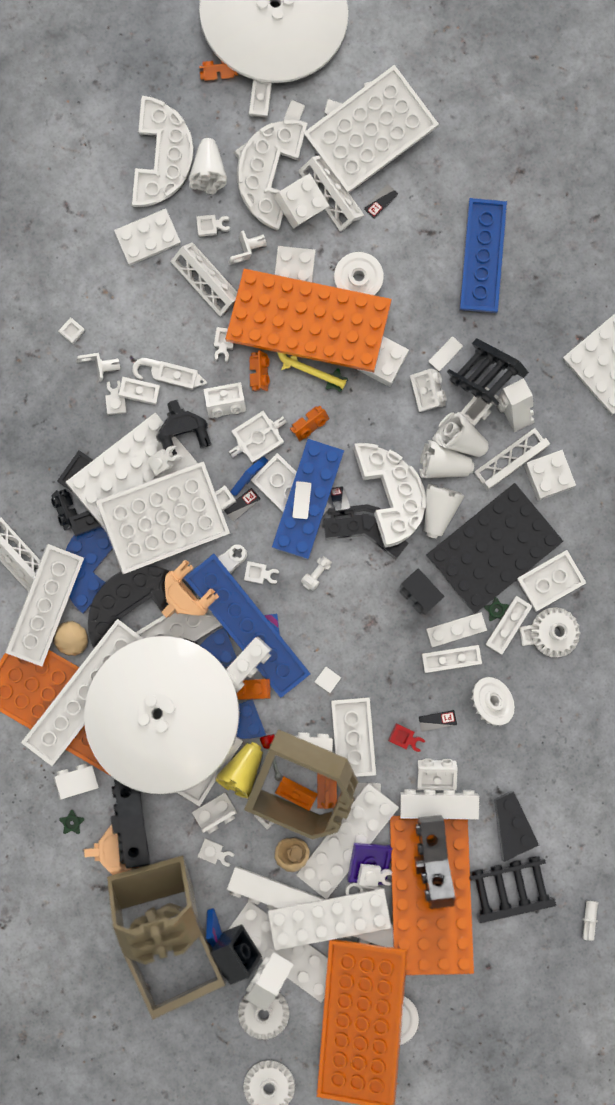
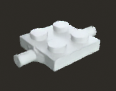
(257, 437)

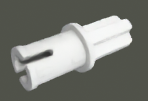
(590, 920)

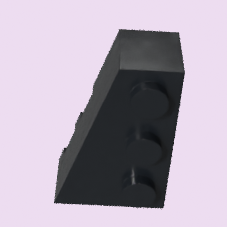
(513, 827)

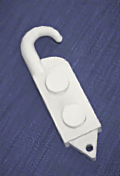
(170, 373)

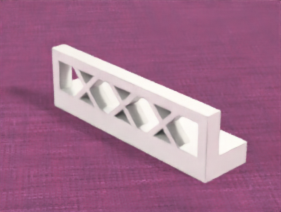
(343, 201)
(207, 275)
(517, 463)
(11, 556)

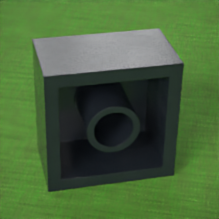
(420, 591)
(236, 954)

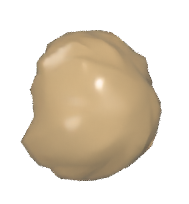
(70, 638)
(292, 854)

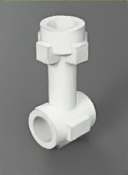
(310, 581)

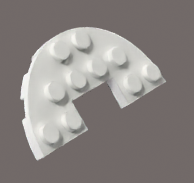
(172, 153)
(258, 167)
(402, 489)

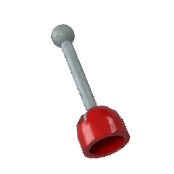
(266, 742)

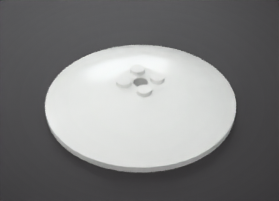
(272, 41)
(196, 720)

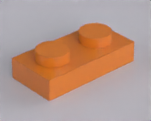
(255, 689)
(296, 793)

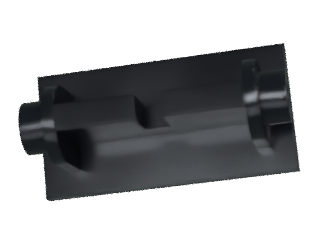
(61, 503)

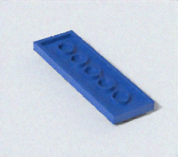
(483, 255)
(318, 467)

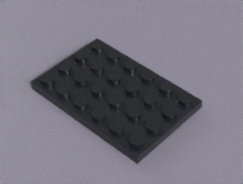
(494, 548)

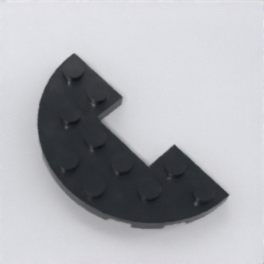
(122, 595)

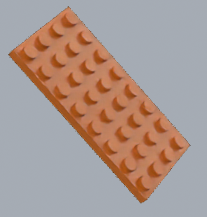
(308, 320)
(31, 689)
(438, 938)
(362, 1023)

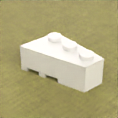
(516, 404)

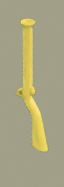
(289, 362)

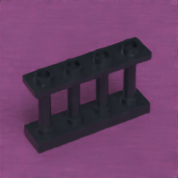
(492, 355)
(524, 905)

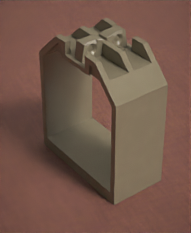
(291, 815)
(146, 885)
(168, 911)

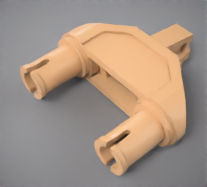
(181, 598)
(108, 852)

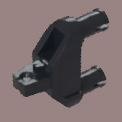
(180, 423)

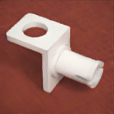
(247, 246)
(102, 366)

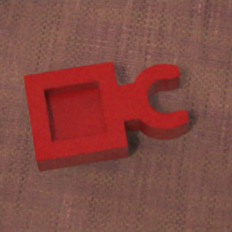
(403, 737)

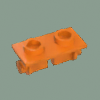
(210, 71)
(259, 361)
(303, 429)
(326, 792)

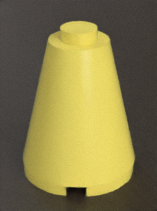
(241, 770)

